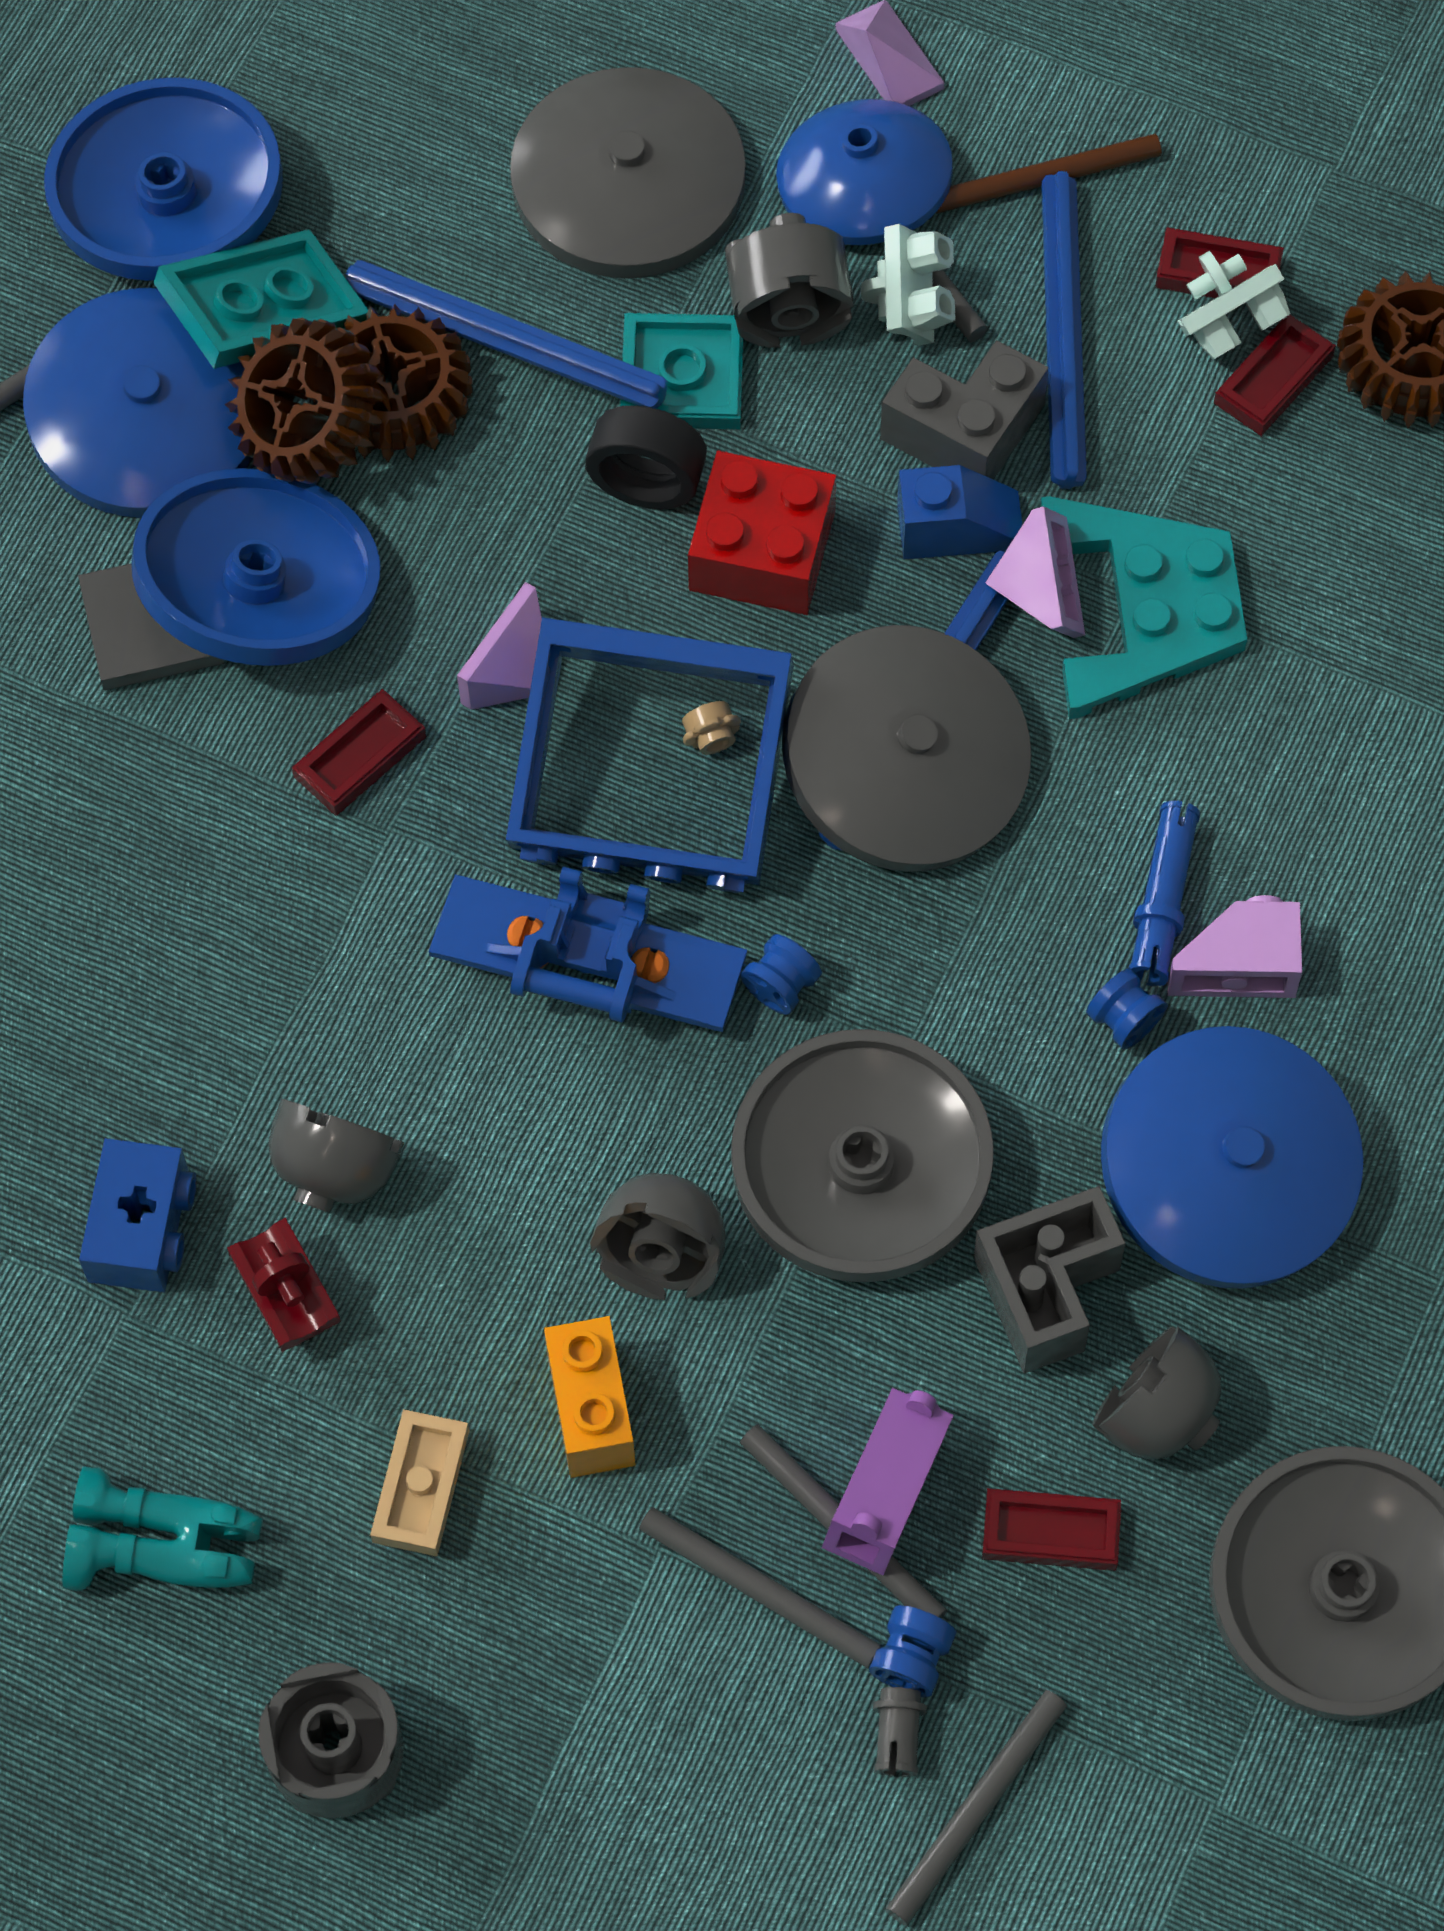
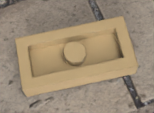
(420, 1482)

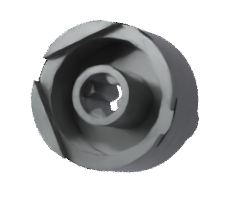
(789, 282)
(295, 1729)

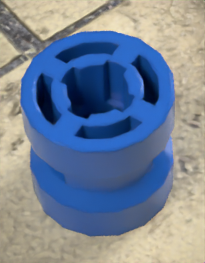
(912, 1650)

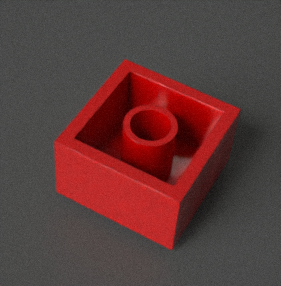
(762, 532)

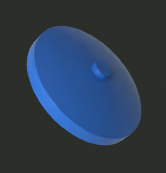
(162, 176)
(128, 403)
(255, 567)
(1232, 1157)

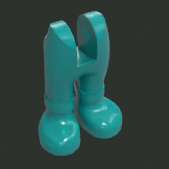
(172, 1561)

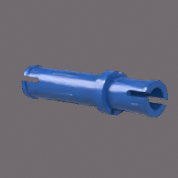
(1160, 914)

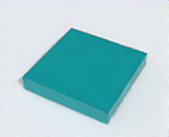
(698, 359)

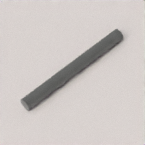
(824, 1507)
(759, 1587)
(975, 1808)

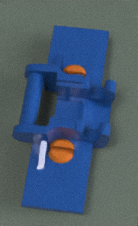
(596, 935)

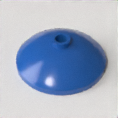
(865, 169)

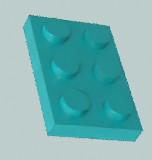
(245, 289)

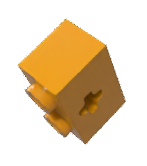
(590, 1396)

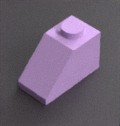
(1243, 953)

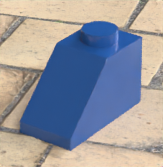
(955, 512)

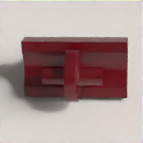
(284, 1285)

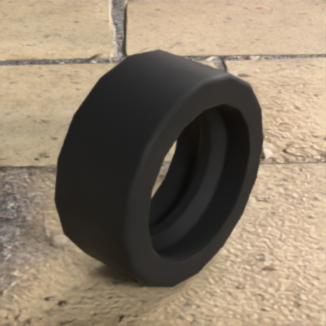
(639, 431)

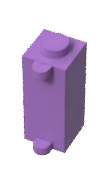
(888, 1480)

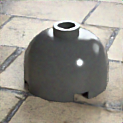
(329, 1156)
(660, 1236)
(1164, 1399)

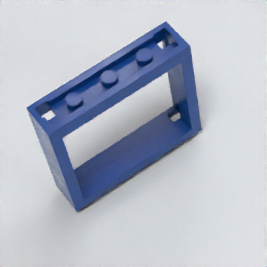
(659, 653)

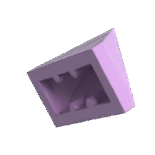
(889, 55)
(1041, 573)
(505, 658)

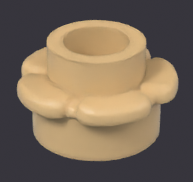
(710, 727)

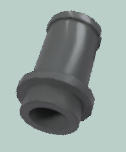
(898, 1731)

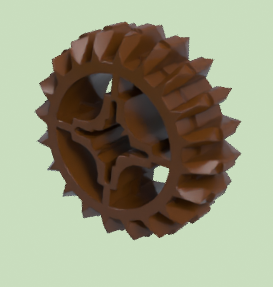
(1412, 330)
(420, 362)
(305, 363)

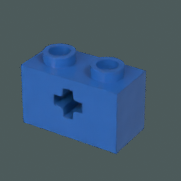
(127, 1181)

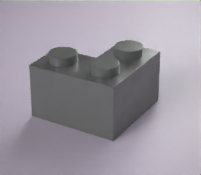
(967, 422)
(1037, 1263)

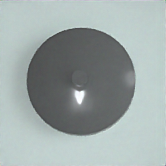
(628, 172)
(906, 748)
(862, 1155)
(1335, 1583)

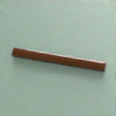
(1032, 176)

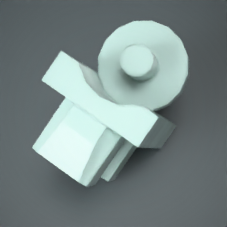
(906, 283)
(1259, 294)

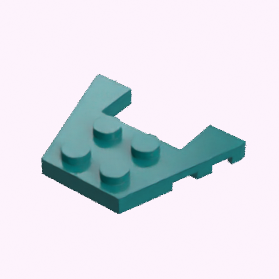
(1172, 600)

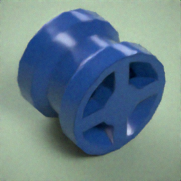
(781, 974)
(1126, 1008)

